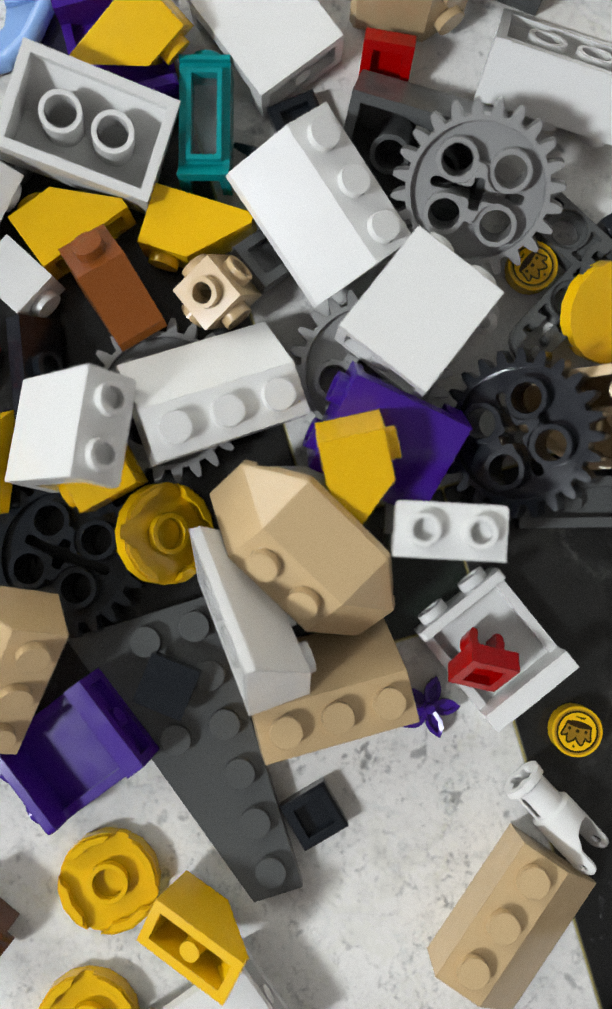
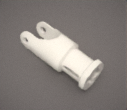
(555, 815)

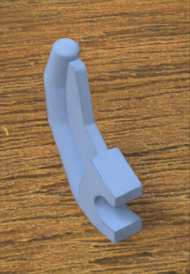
(22, 20)

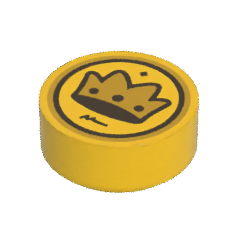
(534, 272)
(575, 730)

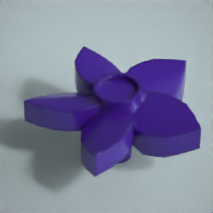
(431, 707)

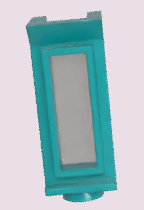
(205, 119)

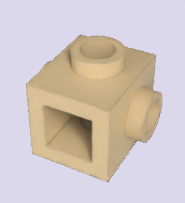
(216, 291)

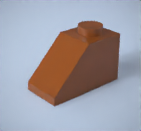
(112, 287)

